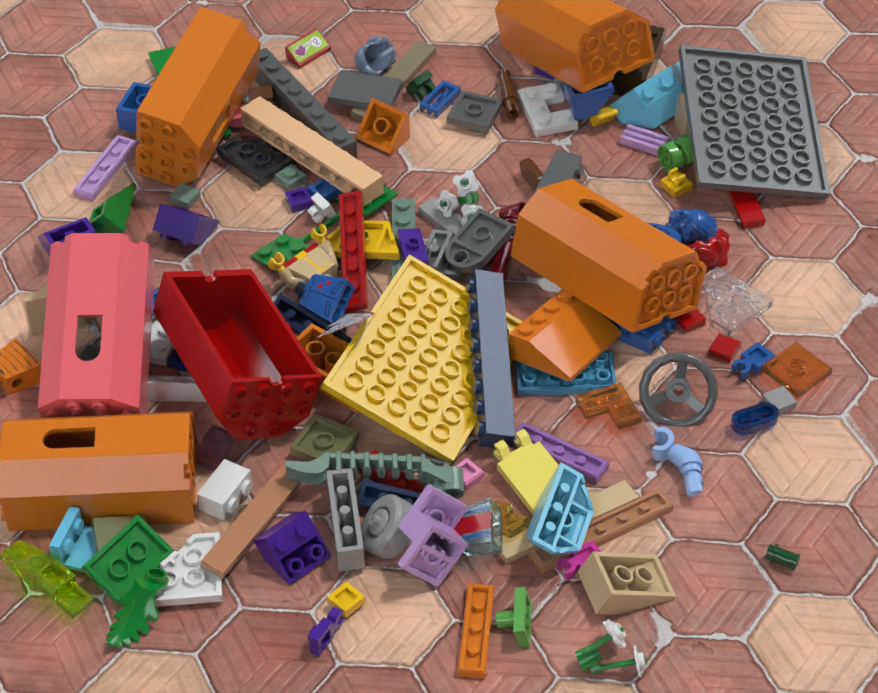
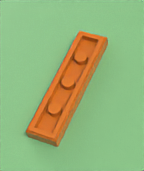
(476, 631)

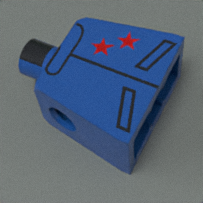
(325, 296)

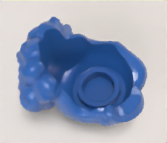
(692, 224)

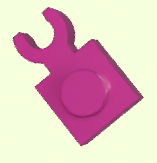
(576, 560)

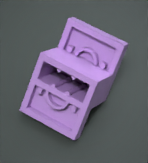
(433, 537)

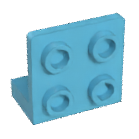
(73, 541)

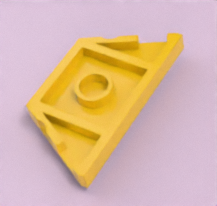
(378, 241)

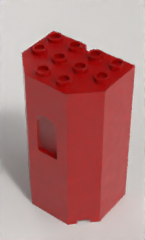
(238, 351)

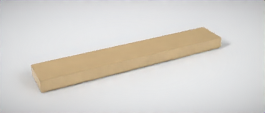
(602, 503)

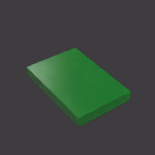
(126, 558)

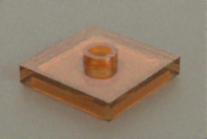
(797, 369)

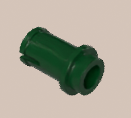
(782, 556)

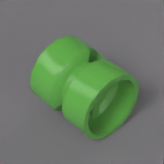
(675, 153)

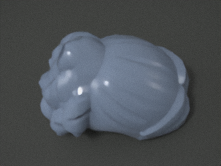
(375, 56)

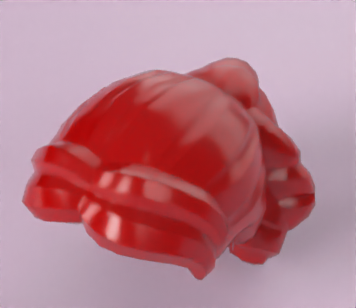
(715, 251)

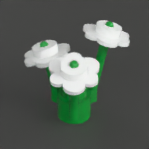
(590, 655)

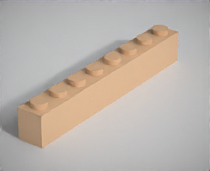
(311, 149)

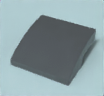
(436, 253)

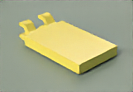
(525, 468)

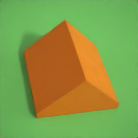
(384, 127)

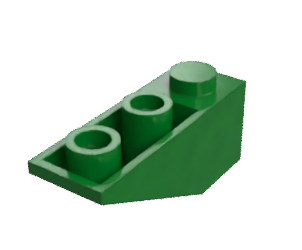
(113, 212)

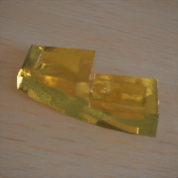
(511, 522)

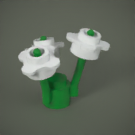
(467, 197)

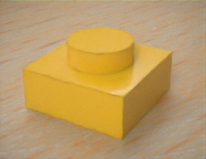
(346, 599)

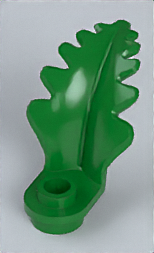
(138, 608)

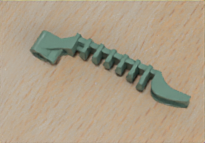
(445, 478)

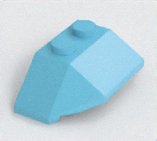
(652, 100)
(561, 513)

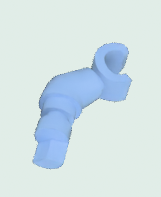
(683, 457)

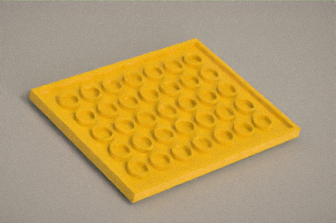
(414, 362)

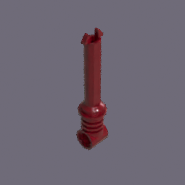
(503, 255)

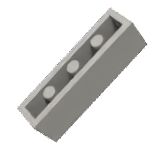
(345, 520)

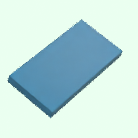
(595, 376)

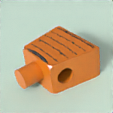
(18, 368)

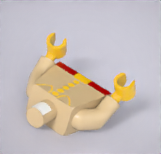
(313, 260)

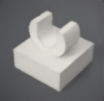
(321, 209)

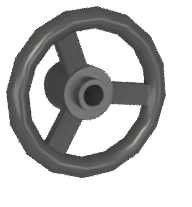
(678, 380)

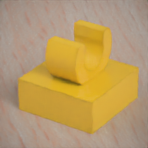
(676, 183)

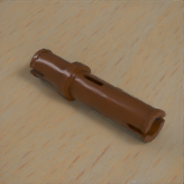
(509, 98)

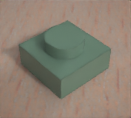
(290, 177)

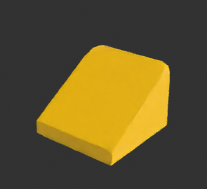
(605, 115)

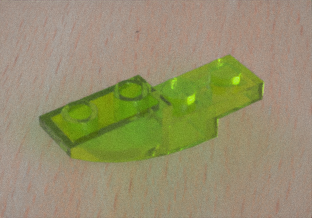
(48, 575)

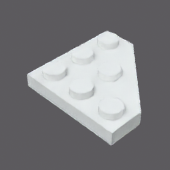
(186, 578)

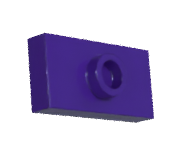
(412, 243)

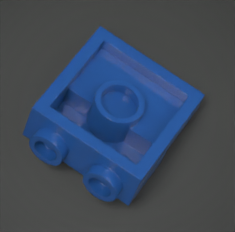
(650, 337)

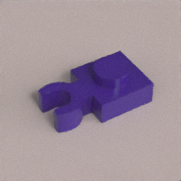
(323, 633)

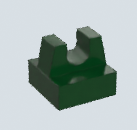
(418, 83)

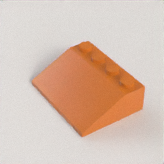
(562, 337)

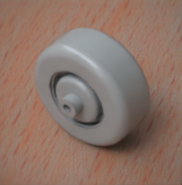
(380, 527)

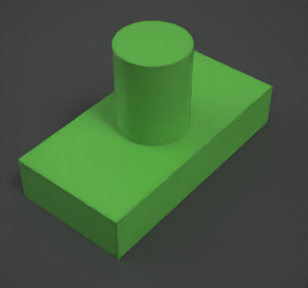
(518, 618)

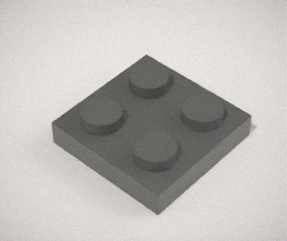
(474, 111)

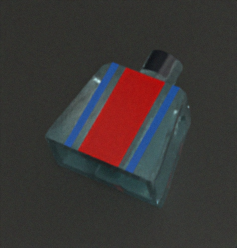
(482, 528)

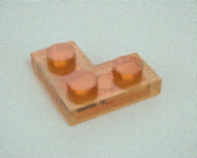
(610, 400)

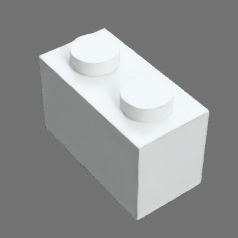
(224, 490)

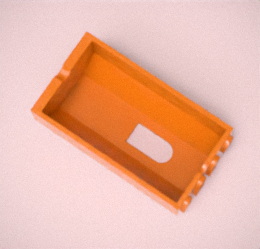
(576, 38)
(195, 98)
(607, 256)
(100, 466)

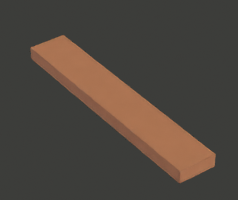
(250, 524)
(611, 525)

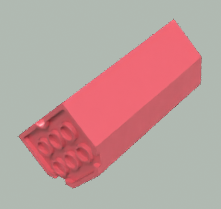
(108, 280)

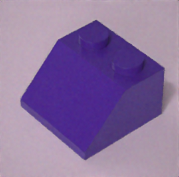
(183, 225)

